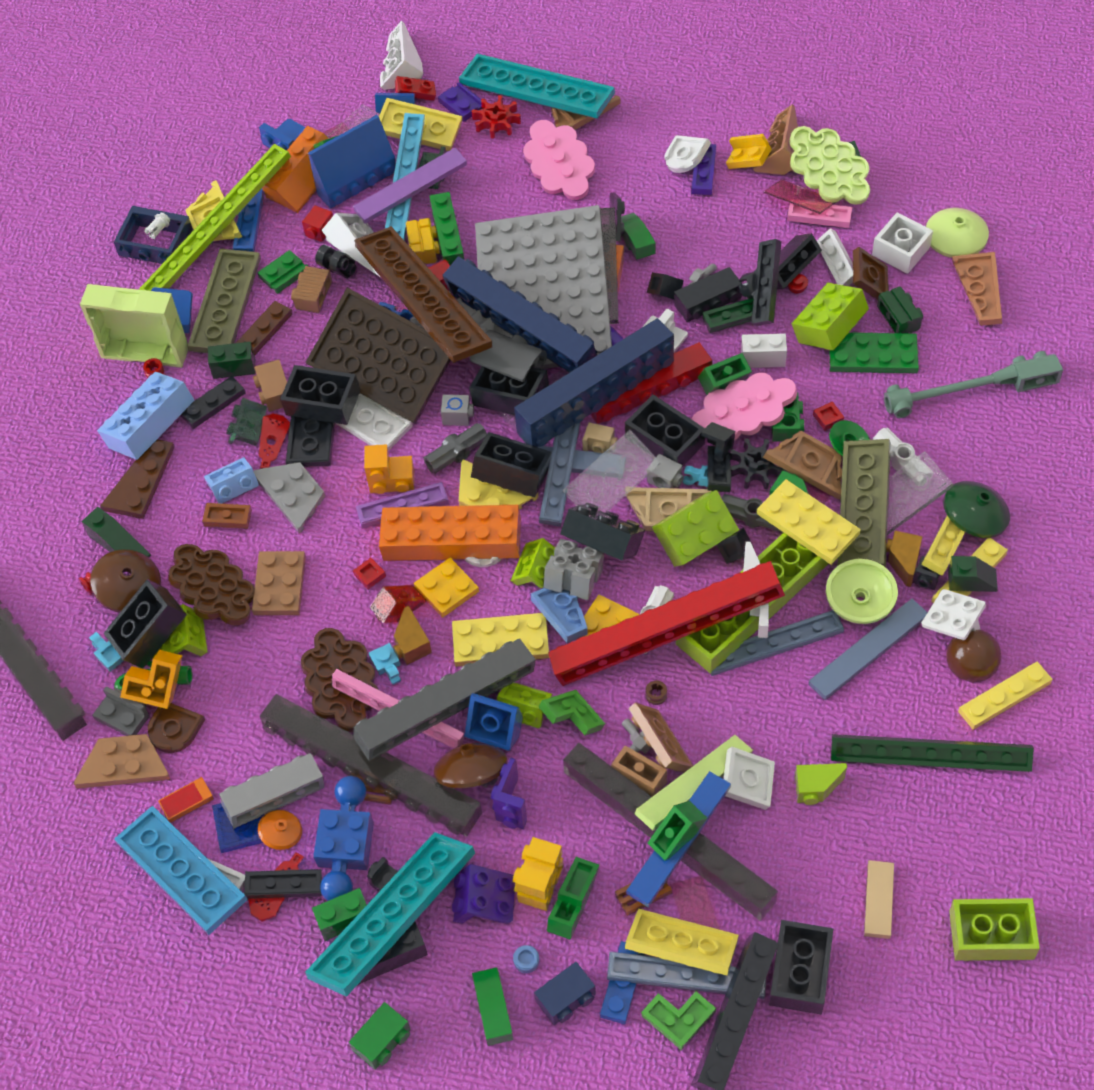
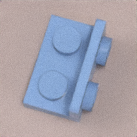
(231, 480)

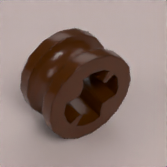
(656, 700)

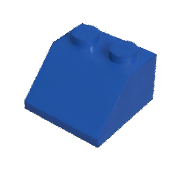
(493, 722)

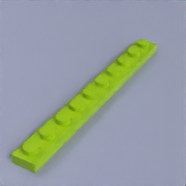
(218, 219)

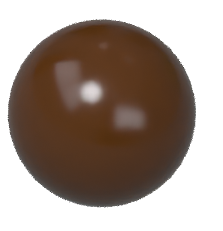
(975, 657)

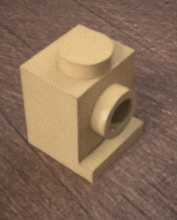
(598, 438)

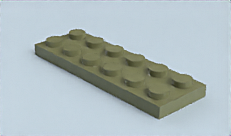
(224, 299)
(866, 497)

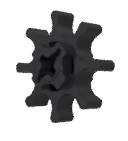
(753, 464)

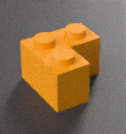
(387, 472)
(153, 686)

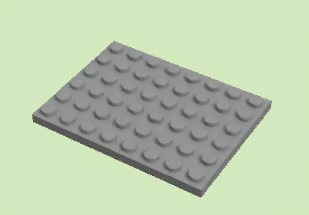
(554, 263)

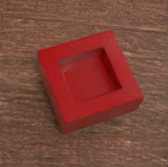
(828, 415)
(369, 573)

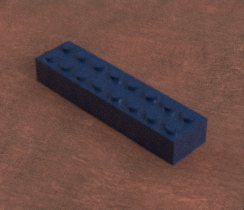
(518, 316)
(594, 384)

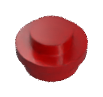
(798, 284)

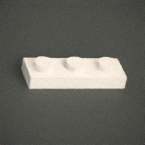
(836, 257)

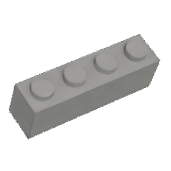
(271, 790)

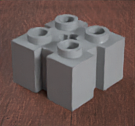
(573, 569)

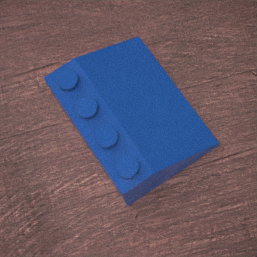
(352, 162)

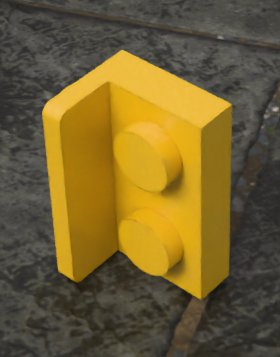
(748, 151)

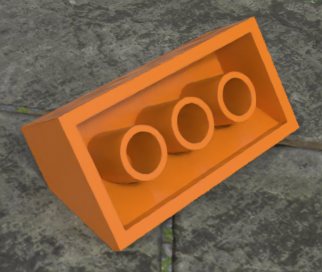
(294, 180)

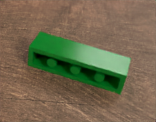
(446, 227)

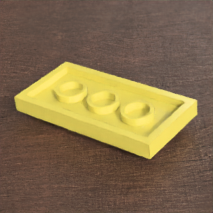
(439, 126)
(808, 521)
(479, 636)
(682, 942)

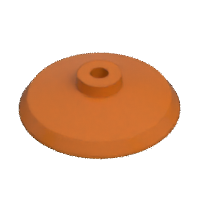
(280, 829)

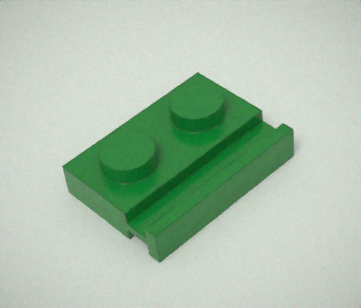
(282, 271)

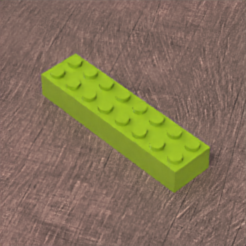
(794, 568)

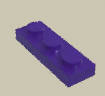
(704, 173)

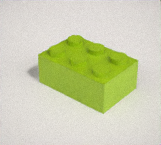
(830, 316)
(695, 528)
(994, 929)

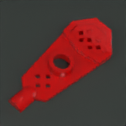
(276, 432)
(257, 909)

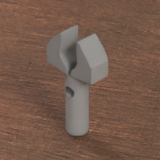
(699, 274)

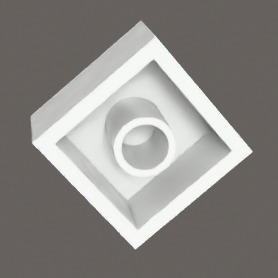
(902, 243)

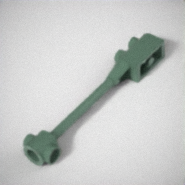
(1023, 373)

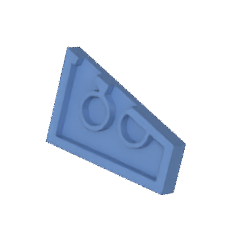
(562, 612)

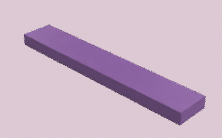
(410, 185)

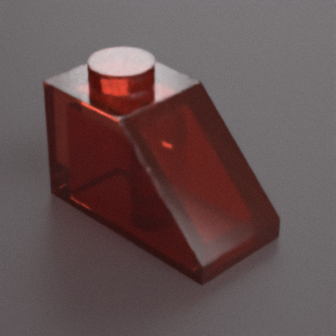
(393, 599)

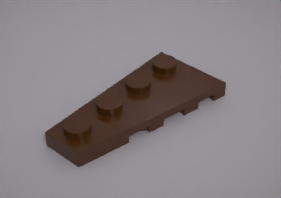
(138, 485)

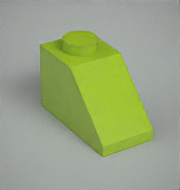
(817, 781)

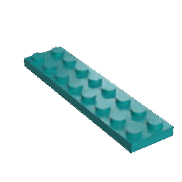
(537, 85)
(389, 914)

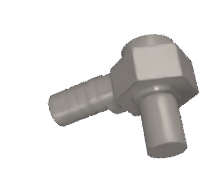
(637, 738)

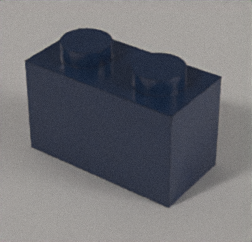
(565, 994)

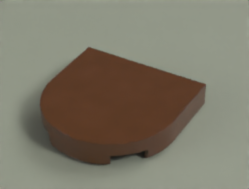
(174, 728)

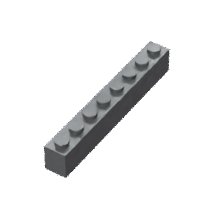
(443, 699)

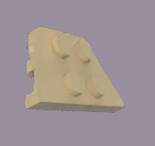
(656, 504)

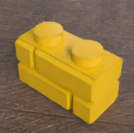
(421, 239)

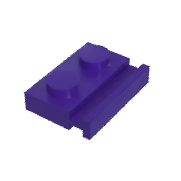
(460, 101)

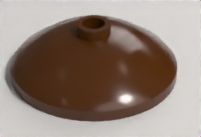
(112, 586)
(469, 765)

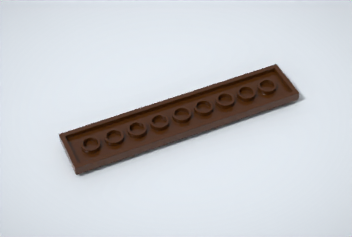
(423, 294)

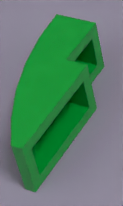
(637, 237)
(572, 898)
(492, 1006)

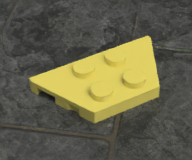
(204, 205)
(475, 492)

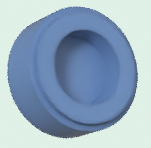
(526, 959)

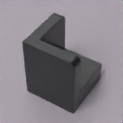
(664, 285)
(720, 437)
(734, 546)

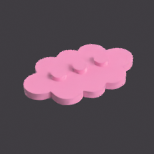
(559, 159)
(748, 404)

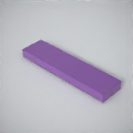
(427, 496)

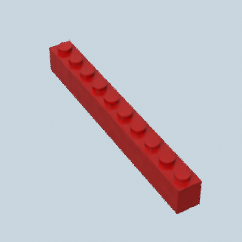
(666, 623)

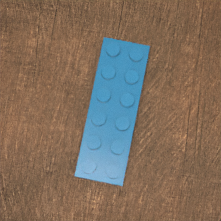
(181, 870)

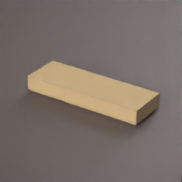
(879, 899)

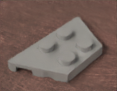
(292, 491)

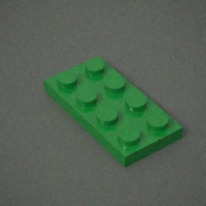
(875, 353)

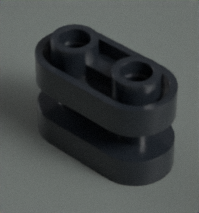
(335, 261)

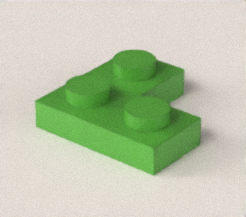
(574, 707)
(680, 1024)

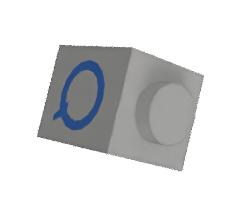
(456, 410)

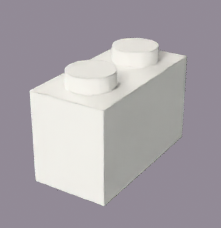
(764, 350)

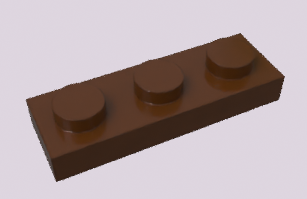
(266, 326)

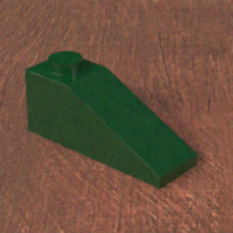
(110, 533)

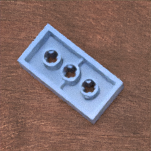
(146, 415)

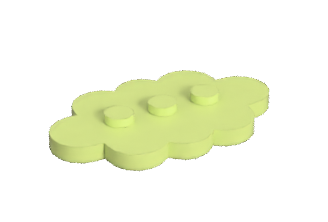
(829, 165)

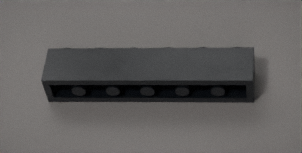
(735, 1013)

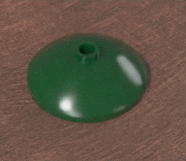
(976, 509)

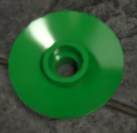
(846, 431)

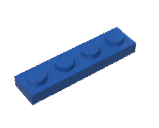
(248, 224)

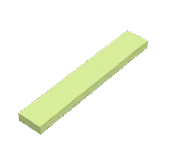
(683, 787)

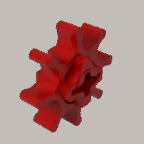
(496, 116)

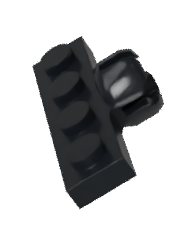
(763, 282)

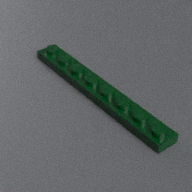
(932, 752)

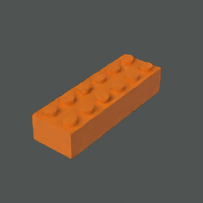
(450, 532)

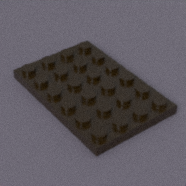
(389, 354)

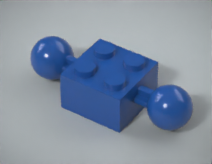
(343, 838)

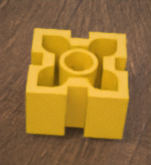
(539, 873)

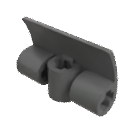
(510, 356)

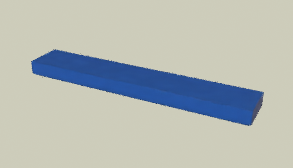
(656, 869)

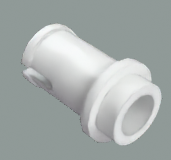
(161, 221)

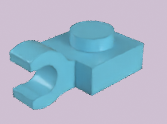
(696, 475)
(105, 652)
(386, 661)

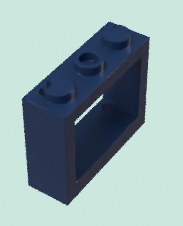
(144, 217)

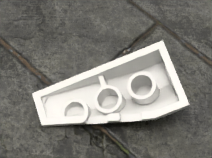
(401, 59)
(342, 232)

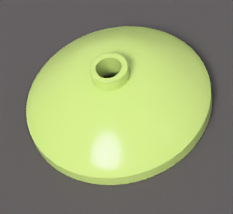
(958, 232)
(865, 580)

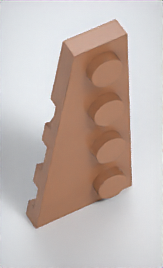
(981, 285)

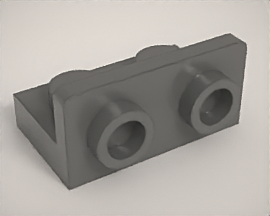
(120, 713)

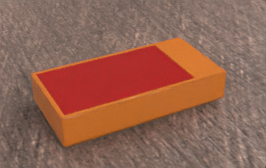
(185, 799)

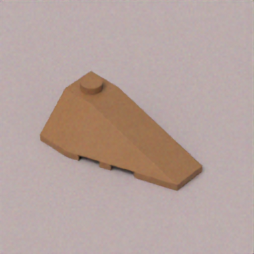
(779, 158)

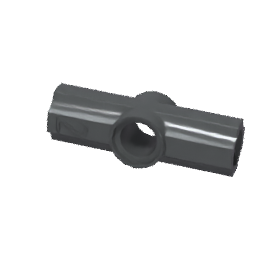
(455, 448)
(743, 509)

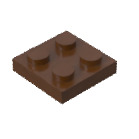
(869, 273)

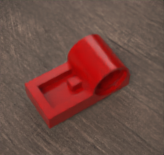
(422, 88)

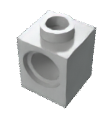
(667, 474)

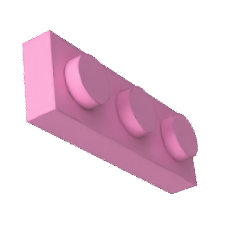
(833, 216)

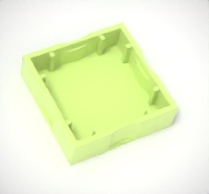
(135, 324)

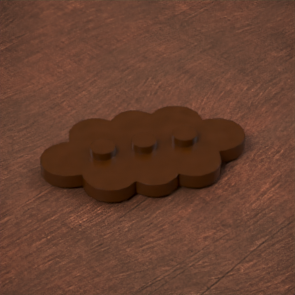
(211, 584)
(320, 663)

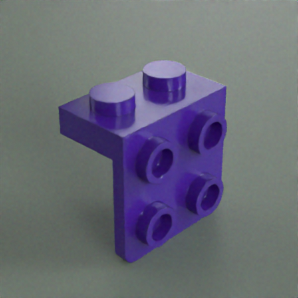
(509, 808)
(483, 894)

